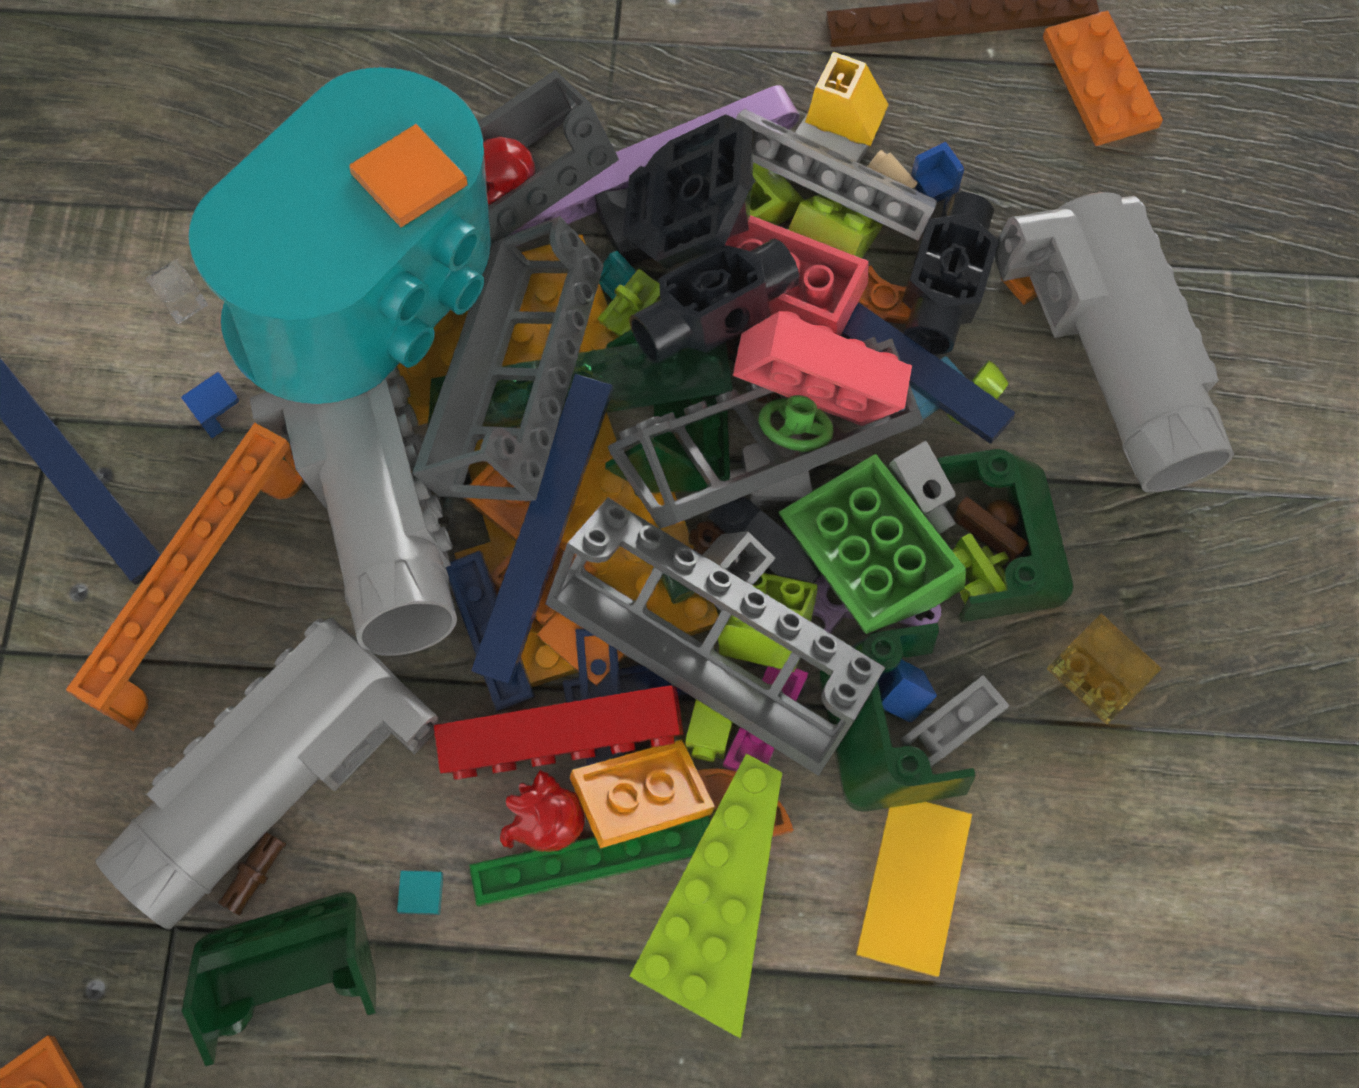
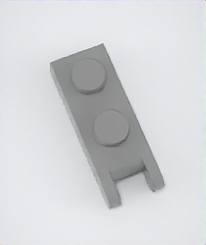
(958, 720)

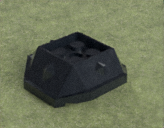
(692, 192)

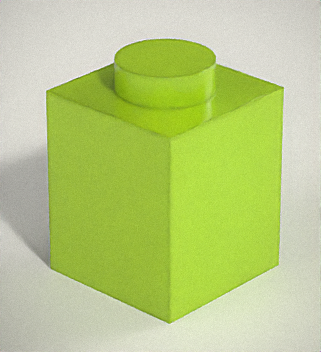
(707, 733)

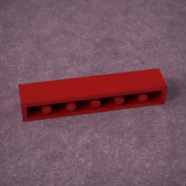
(559, 730)

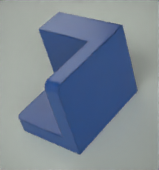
(937, 172)
(210, 401)
(905, 691)

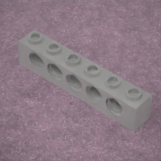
(838, 177)

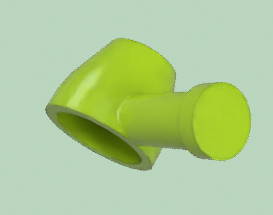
(990, 380)

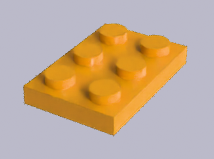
(641, 793)

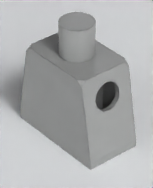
(925, 484)
(781, 493)
(728, 554)

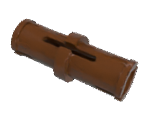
(251, 873)

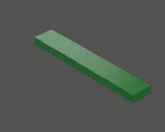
(581, 863)

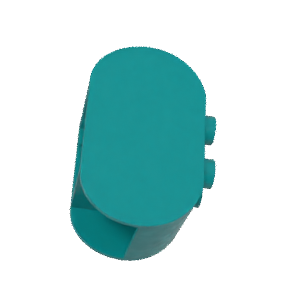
(313, 269)

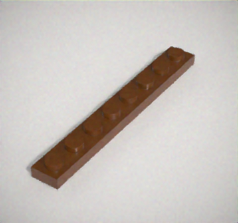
(948, 18)

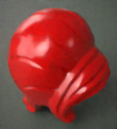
(506, 166)
(545, 817)

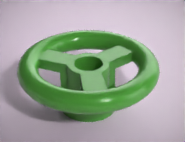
(799, 417)

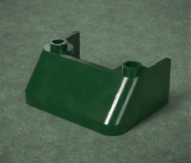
(708, 434)
(1043, 574)
(868, 767)
(273, 960)

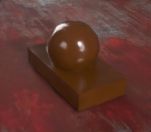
(993, 525)

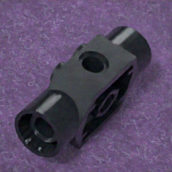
(950, 272)
(714, 299)

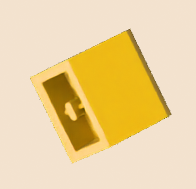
(847, 101)

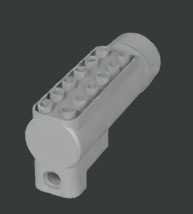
(1110, 283)
(381, 516)
(302, 722)

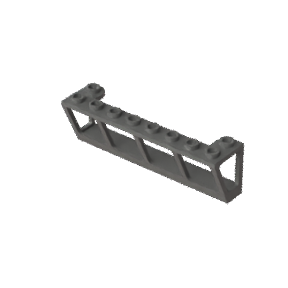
(529, 119)
(477, 362)
(778, 469)
(695, 664)

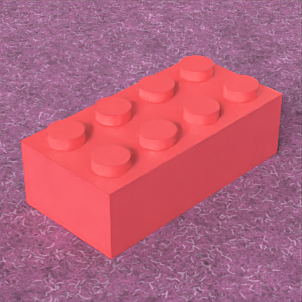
(828, 280)
(823, 366)

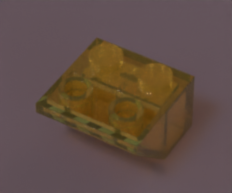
(1104, 668)

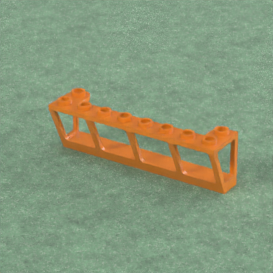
(250, 469)

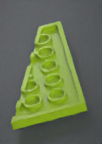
(710, 924)

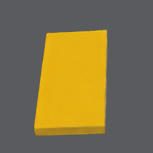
(914, 887)

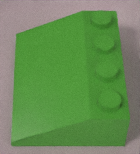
(875, 546)

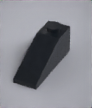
(790, 557)

